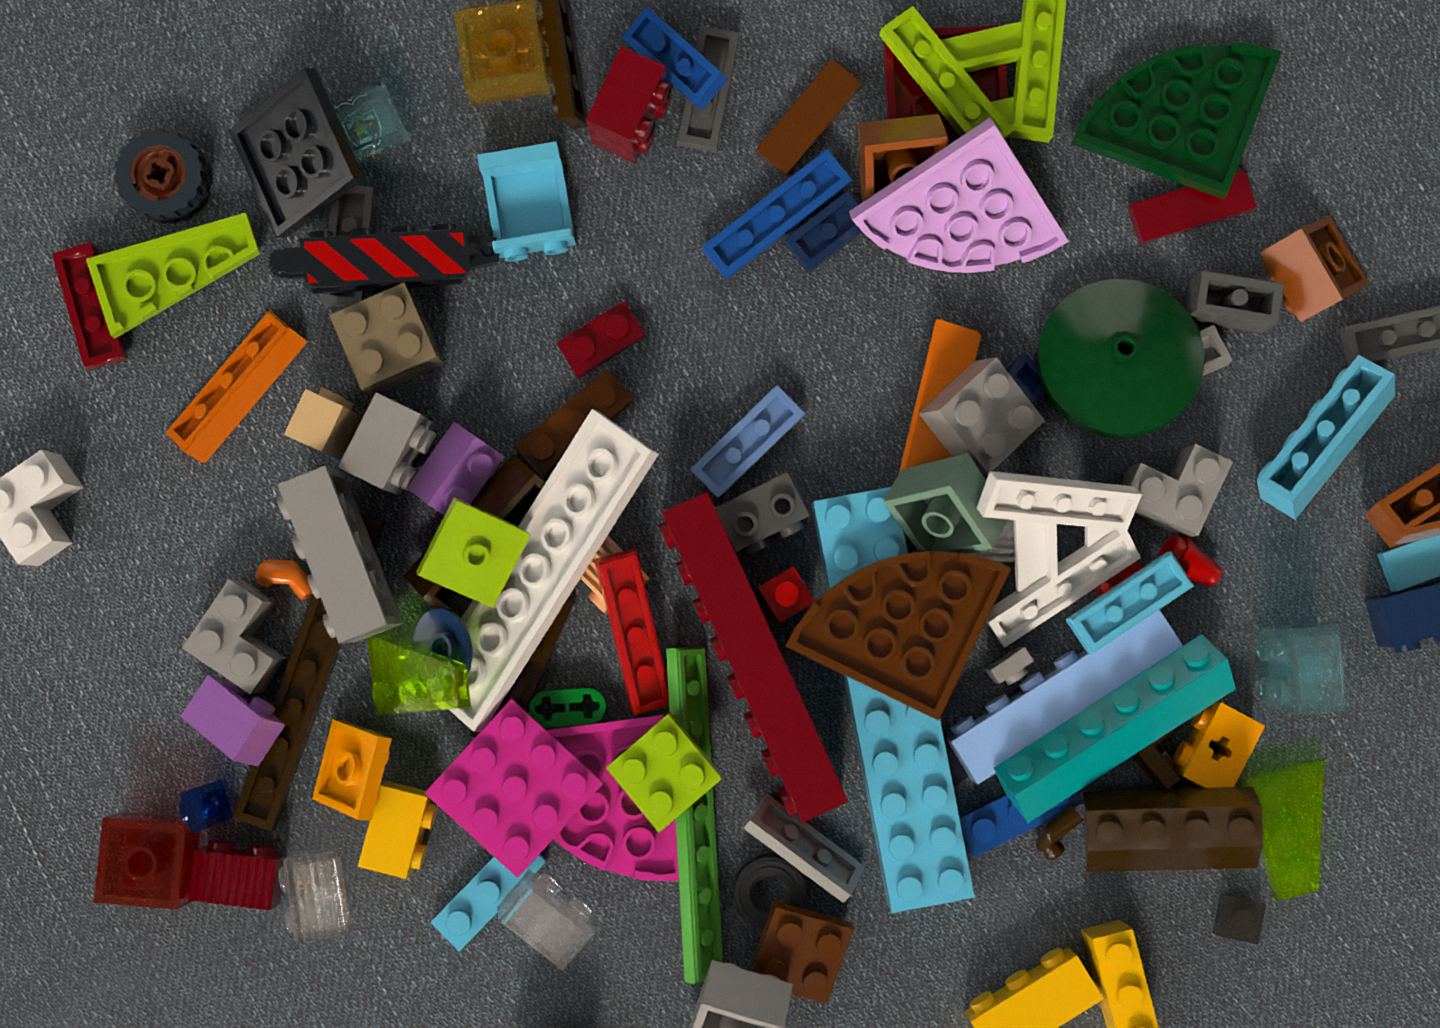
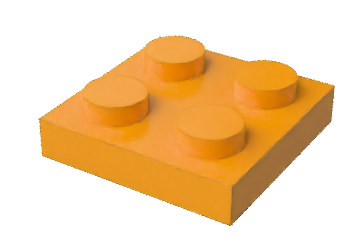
(352, 769)

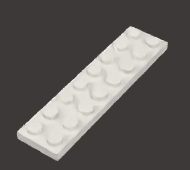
(566, 532)

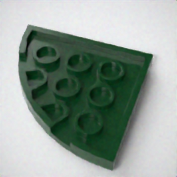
(1183, 113)

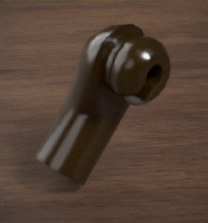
(1056, 828)

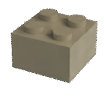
(386, 339)

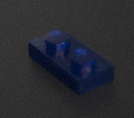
(205, 806)

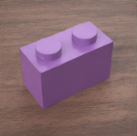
(455, 469)
(233, 720)

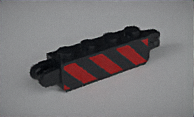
(384, 259)

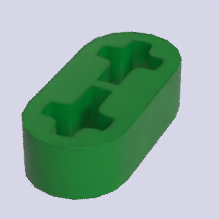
(568, 717)

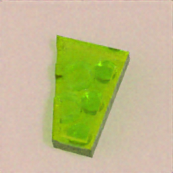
(414, 680)
(1291, 826)

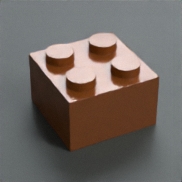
(896, 147)

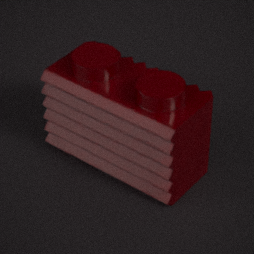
(236, 875)

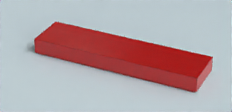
(633, 631)

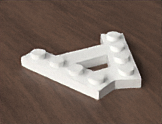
(1036, 508)

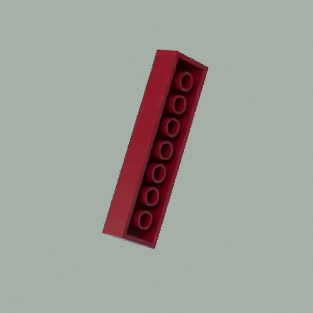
(754, 657)

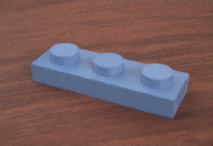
(747, 442)

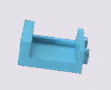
(527, 201)

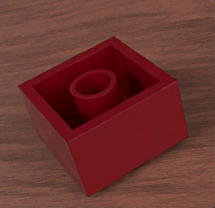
(629, 105)

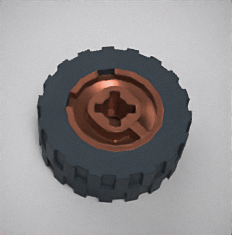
(163, 176)

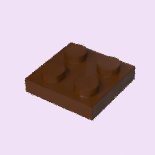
(802, 949)

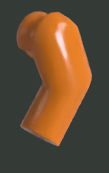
(284, 572)

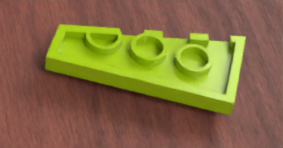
(162, 271)

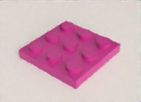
(514, 788)

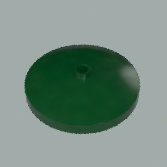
(1116, 391)

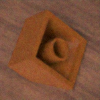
(1313, 268)

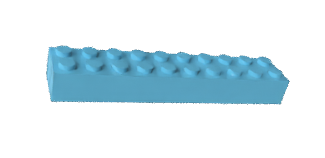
(897, 746)

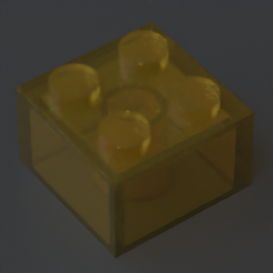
(502, 52)

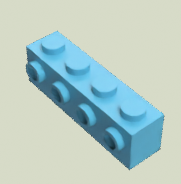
(1326, 436)

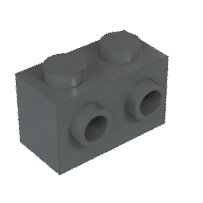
(1234, 301)
(763, 513)

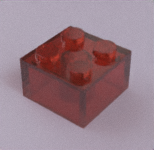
(145, 861)

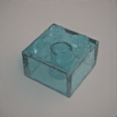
(1302, 669)

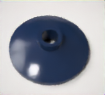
(444, 634)

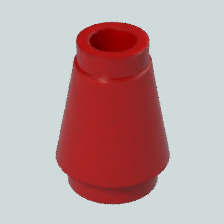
(1193, 560)

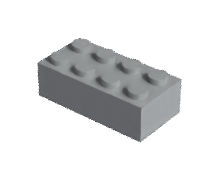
(338, 555)

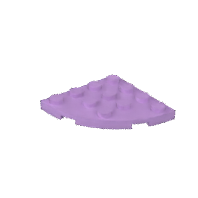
(963, 209)

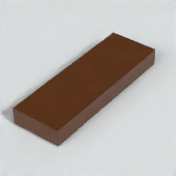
(808, 117)

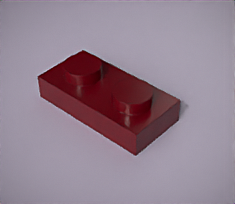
(601, 339)

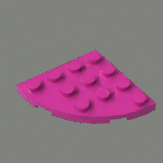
(610, 826)

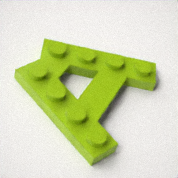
(943, 67)

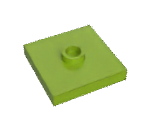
(473, 552)

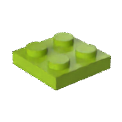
(664, 772)

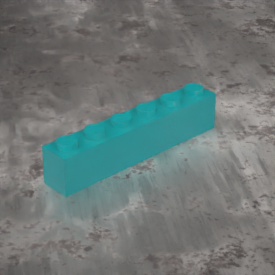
(1115, 727)

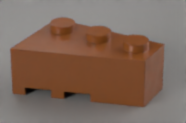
(1410, 511)

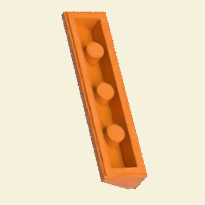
(948, 355)
(236, 387)

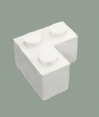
(25, 507)

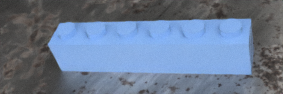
(1057, 696)

